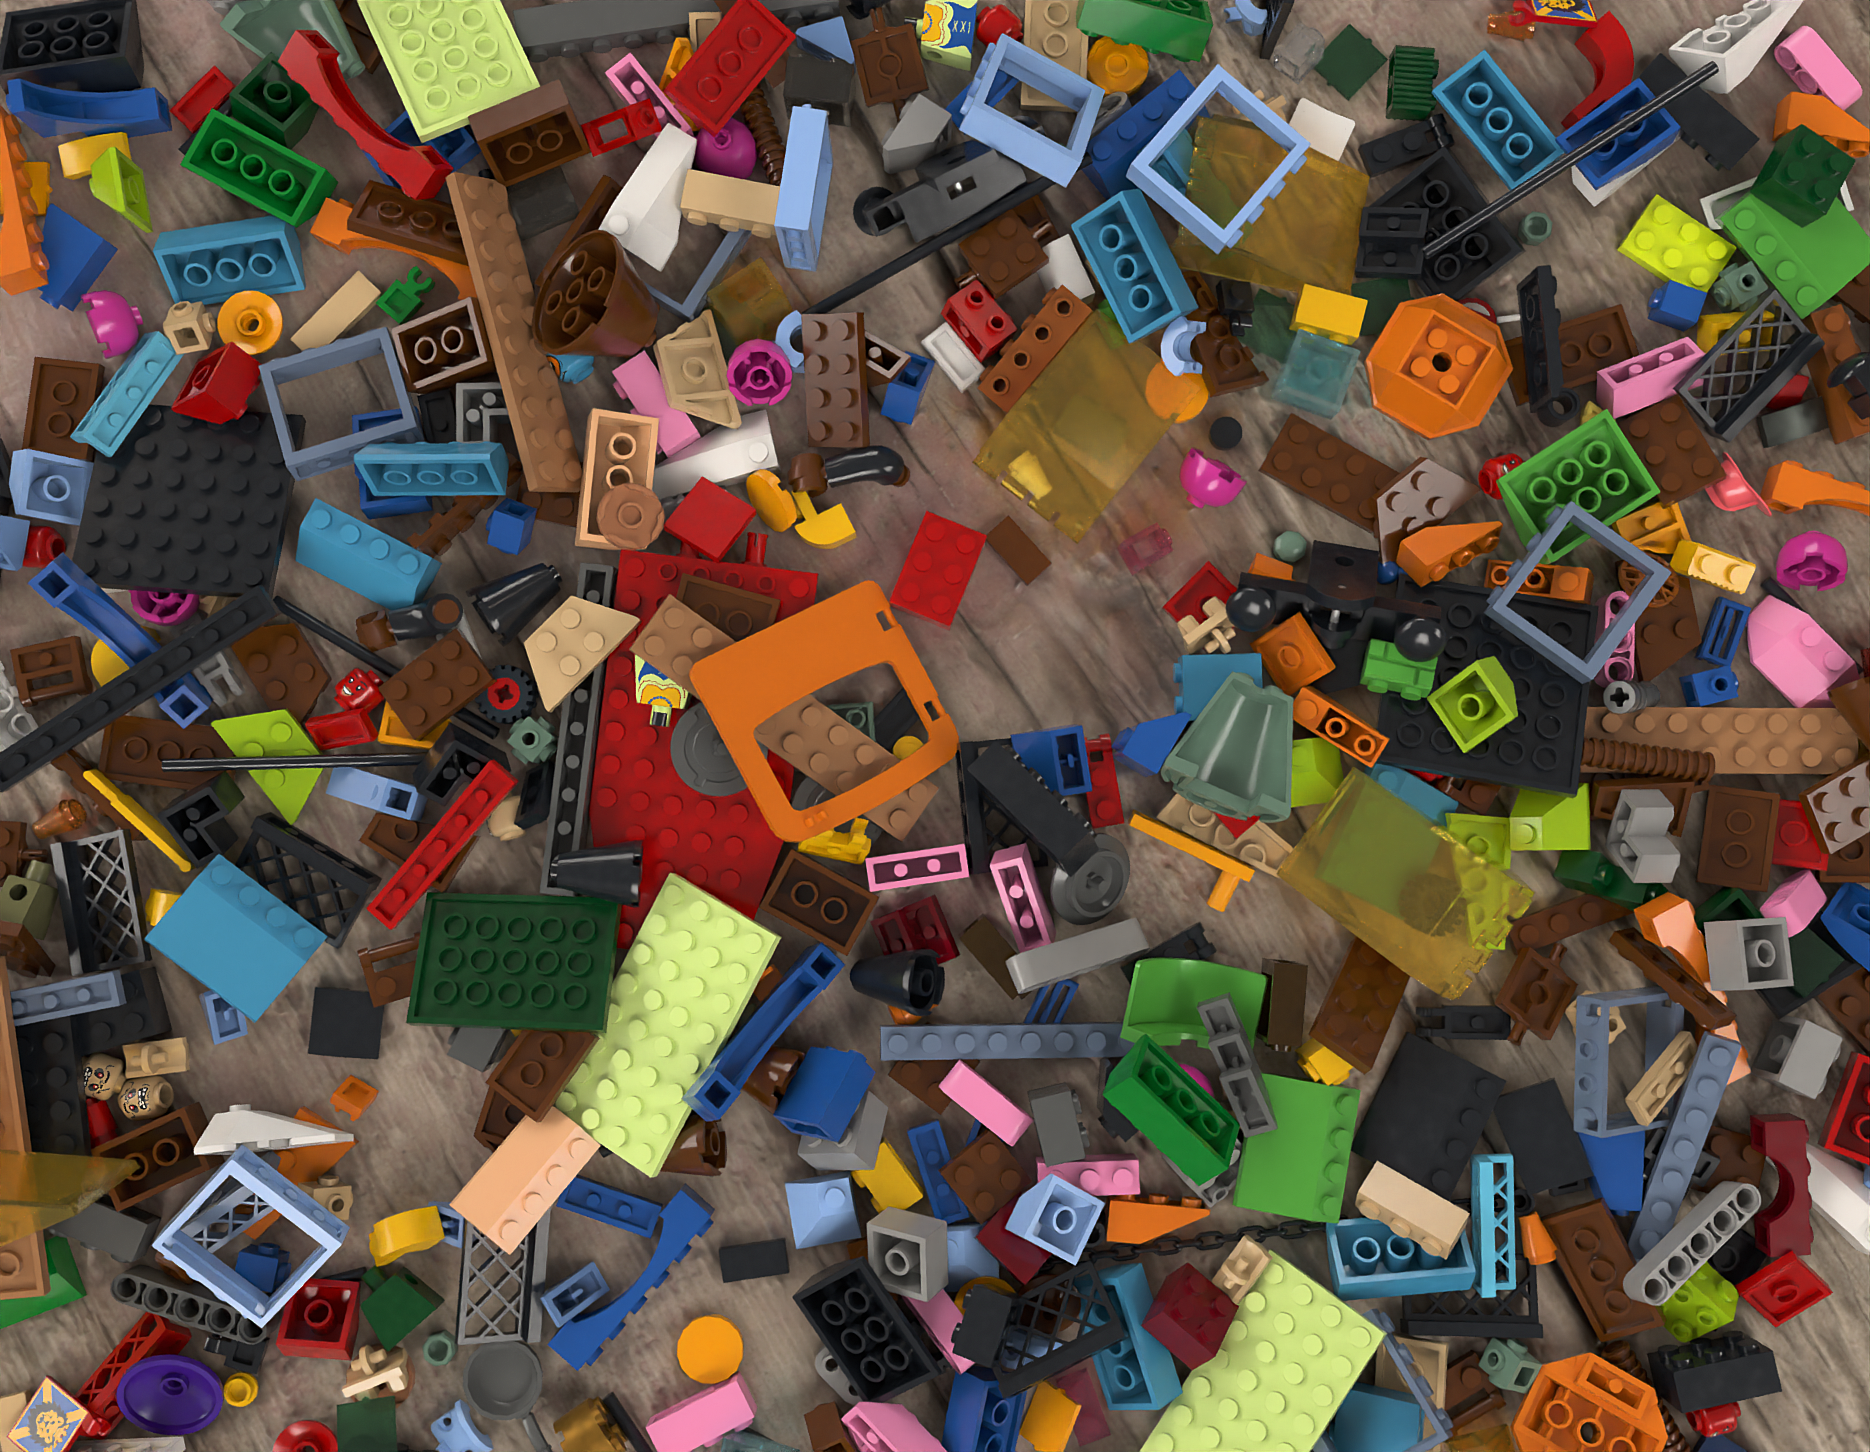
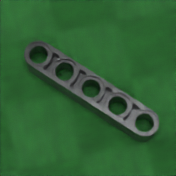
(180, 1307)

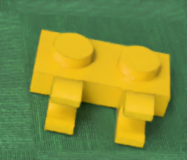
(846, 847)

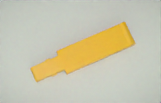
(140, 819)

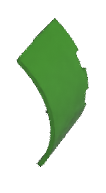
(1167, 996)

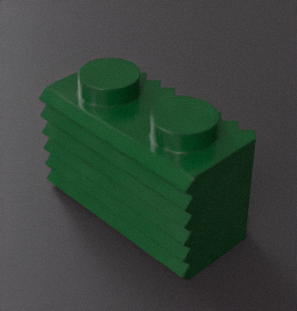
(1411, 83)

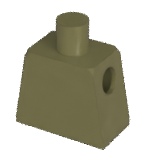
(29, 899)

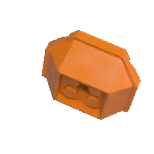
(1412, 390)
(1590, 1391)

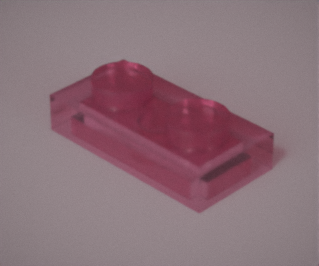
(1090, 1420)

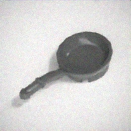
(504, 1384)

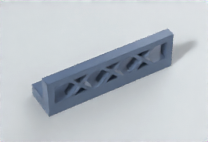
(225, 1200)

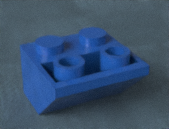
(1057, 756)

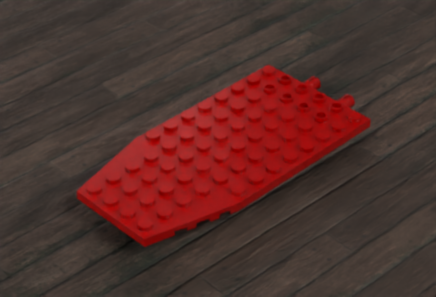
(635, 788)

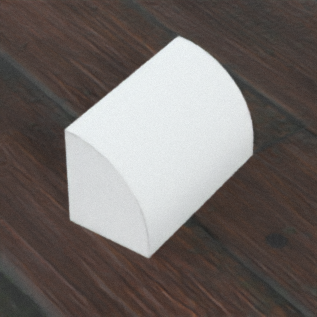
(1065, 269)

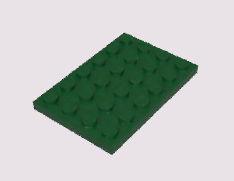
(515, 962)

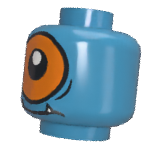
(571, 368)

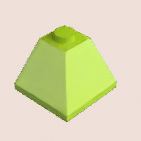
(121, 187)
(1476, 702)
(1314, 771)
(1550, 821)

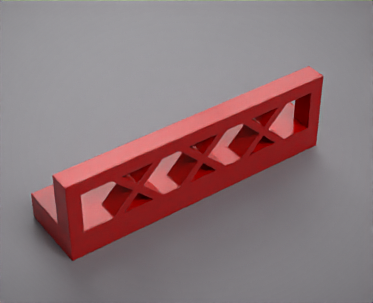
(164, 1339)

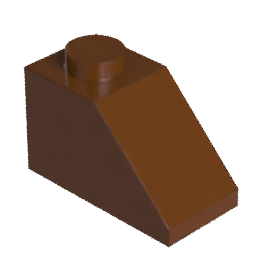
(882, 360)
(827, 1430)

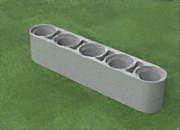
(1077, 955)
(1677, 1243)

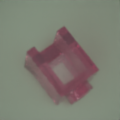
(1145, 548)

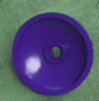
(170, 1394)

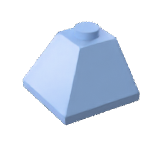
(49, 486)
(823, 1209)
(1056, 1217)
(967, 1256)

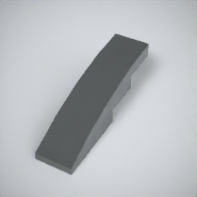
(1238, 1065)

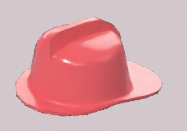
(1734, 491)

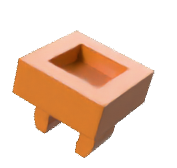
(353, 1097)

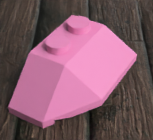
(1796, 654)
(888, 1429)

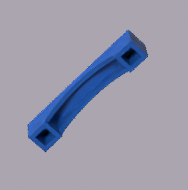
(80, 597)
(730, 1069)
(582, 1335)

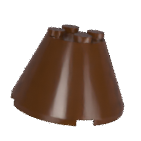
(594, 302)

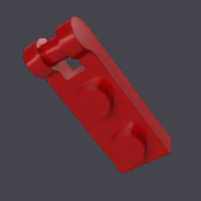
(1104, 799)

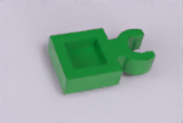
(402, 300)

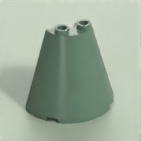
(270, 24)
(1238, 753)

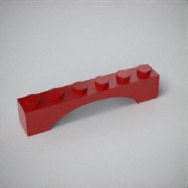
(315, 66)

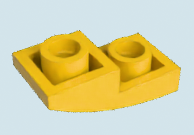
(82, 153)

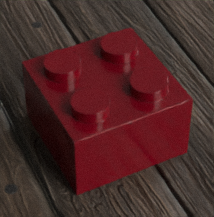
(1190, 1316)

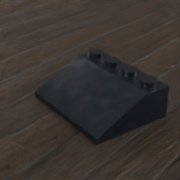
(74, 46)
(1452, 197)
(1427, 1115)
(865, 1331)

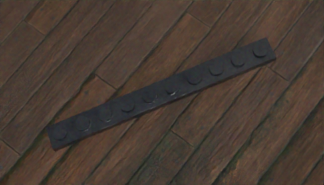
(136, 686)

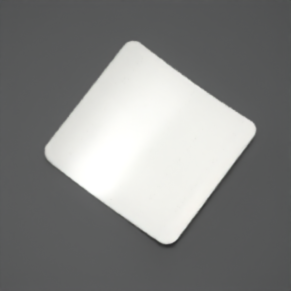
(1322, 128)

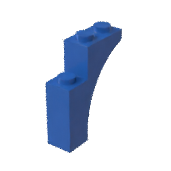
(65, 112)

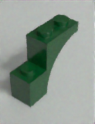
(1596, 875)

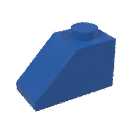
(907, 389)

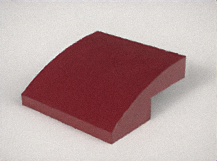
(915, 928)
(1013, 1252)

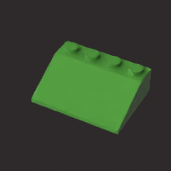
(1798, 262)
(1587, 466)
(1306, 1159)

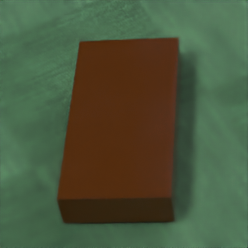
(1017, 550)

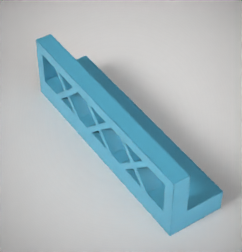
(128, 394)
(1484, 1223)

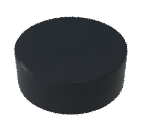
(1225, 433)

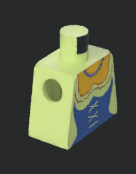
(947, 31)
(660, 692)

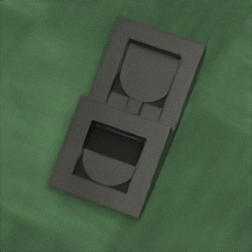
(1792, 422)

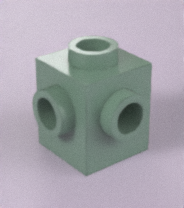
(1738, 287)
(544, 744)
(1510, 1364)

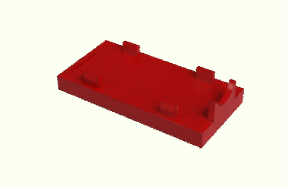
(729, 65)

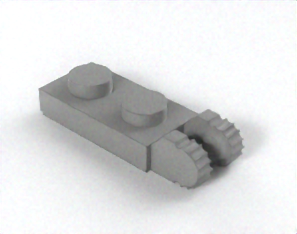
(214, 668)

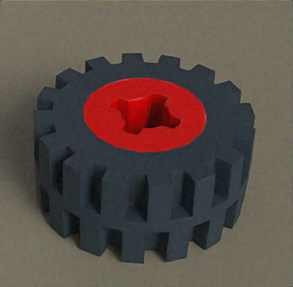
(518, 699)

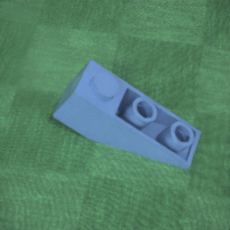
(377, 792)

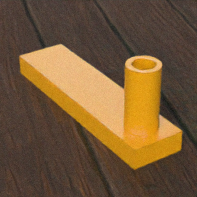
(1232, 868)

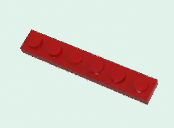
(442, 844)

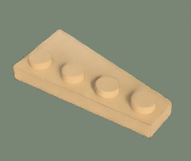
(1256, 846)

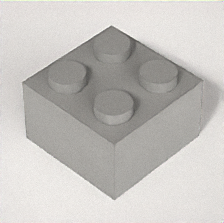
(1748, 954)
(1796, 1056)
(909, 1253)

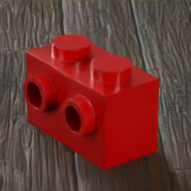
(979, 320)

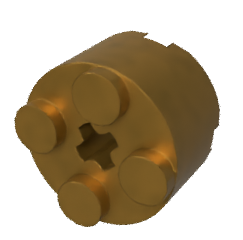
(589, 1429)

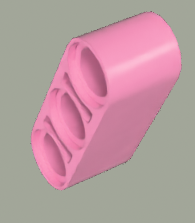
(1817, 68)
(1623, 655)
(1796, 899)
(986, 1103)
(939, 1320)

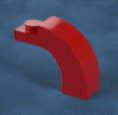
(1612, 61)

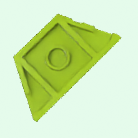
(274, 735)

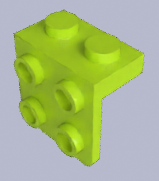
(1700, 1305)

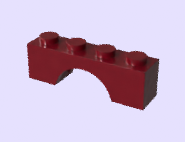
(1786, 1220)

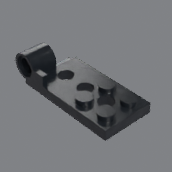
(1542, 349)

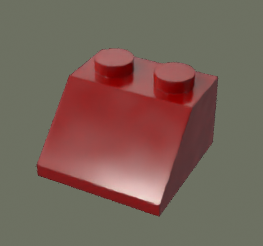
(219, 385)
(321, 1320)

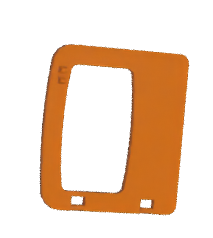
(794, 659)

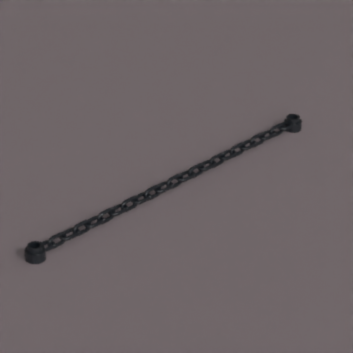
(1523, 1209)

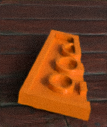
(298, 1166)

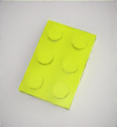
(1676, 246)

